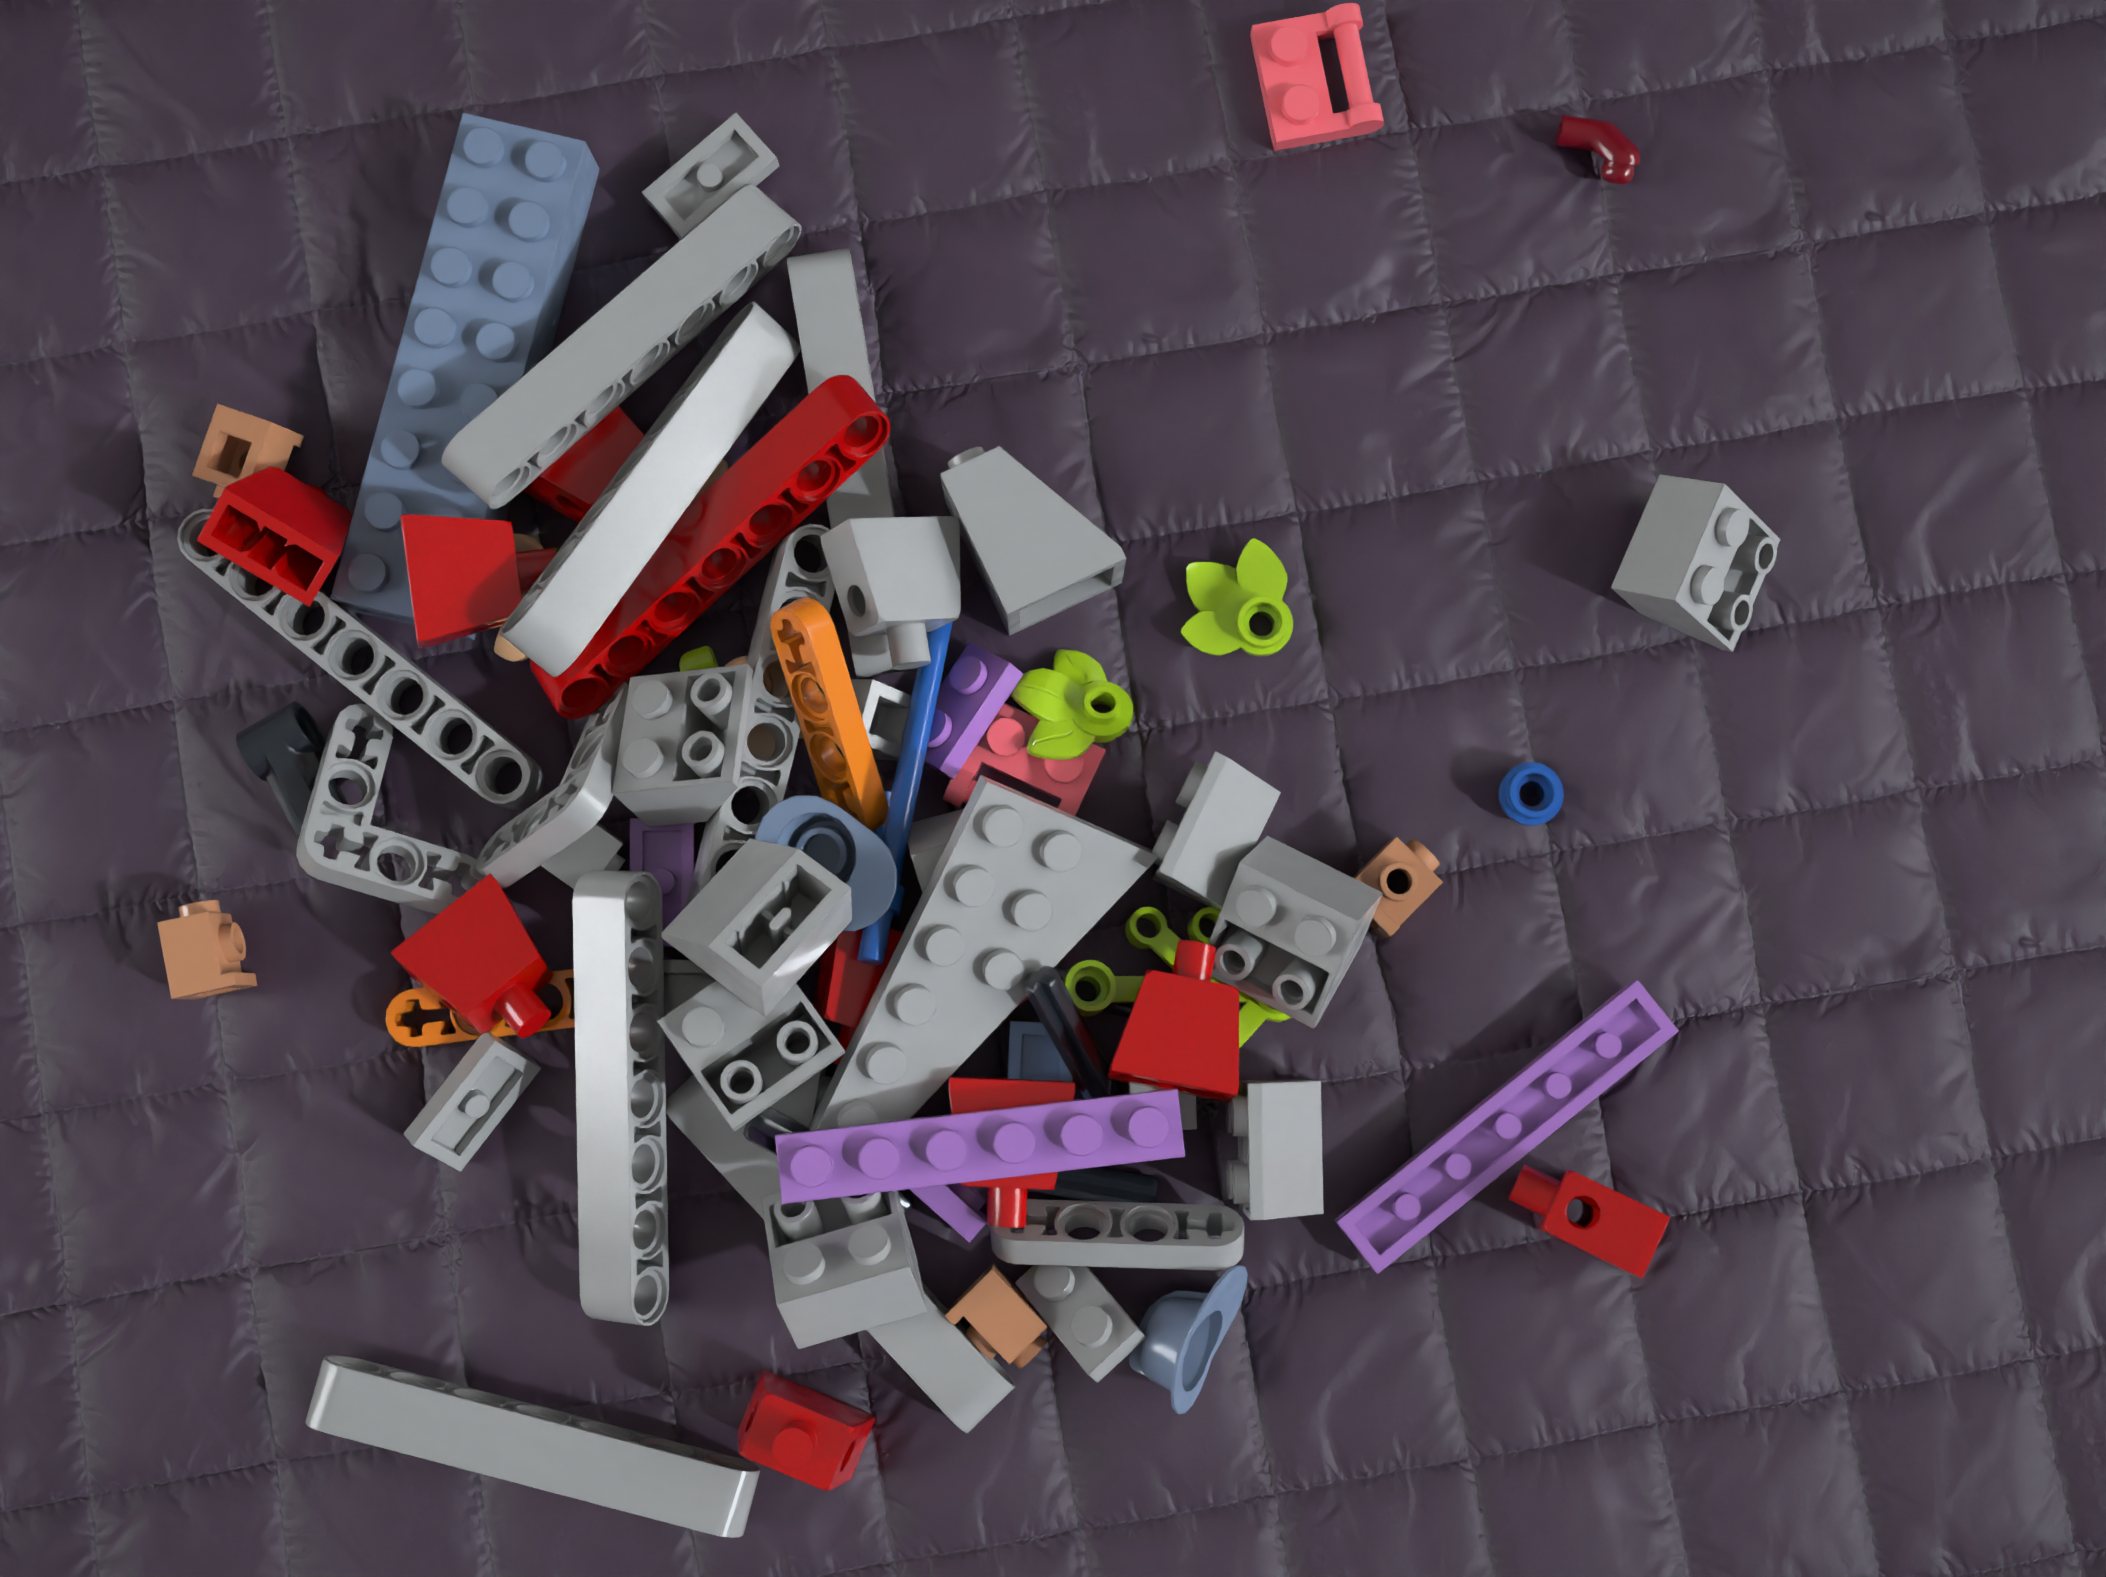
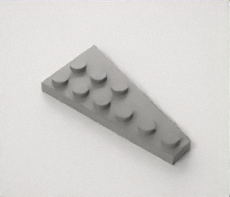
(1001, 903)

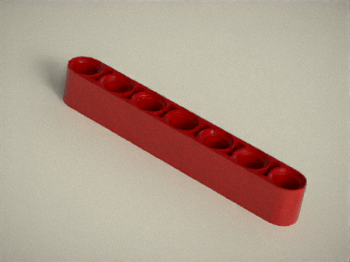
(725, 537)

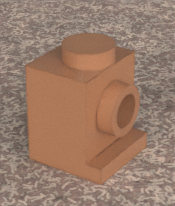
(241, 446)
(1417, 865)
(203, 952)
(999, 1318)

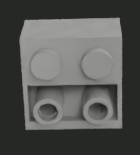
(1697, 560)
(682, 743)
(1217, 830)
(762, 921)
(1290, 929)
(749, 1058)
(1277, 1148)
(841, 1264)

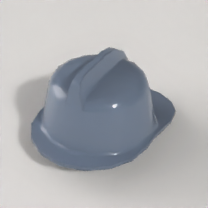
(839, 846)
(1185, 1334)

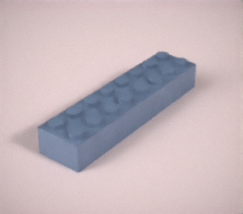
(472, 330)

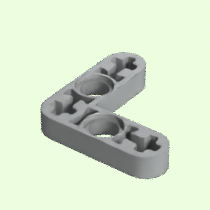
(569, 808)
(353, 830)

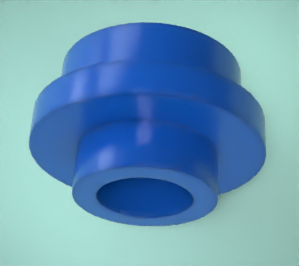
(1544, 780)

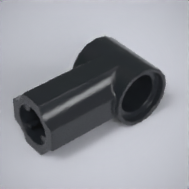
(287, 755)

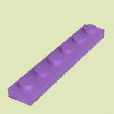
(1505, 1126)
(979, 1145)

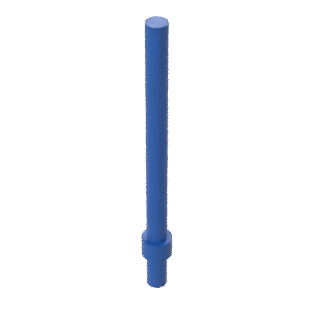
(906, 786)

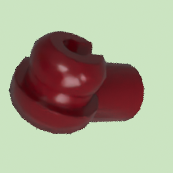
(1606, 140)

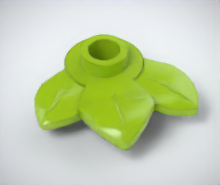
(1232, 597)
(1064, 706)

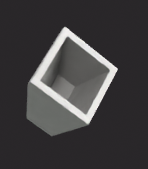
(1026, 539)

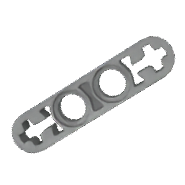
(1116, 1243)

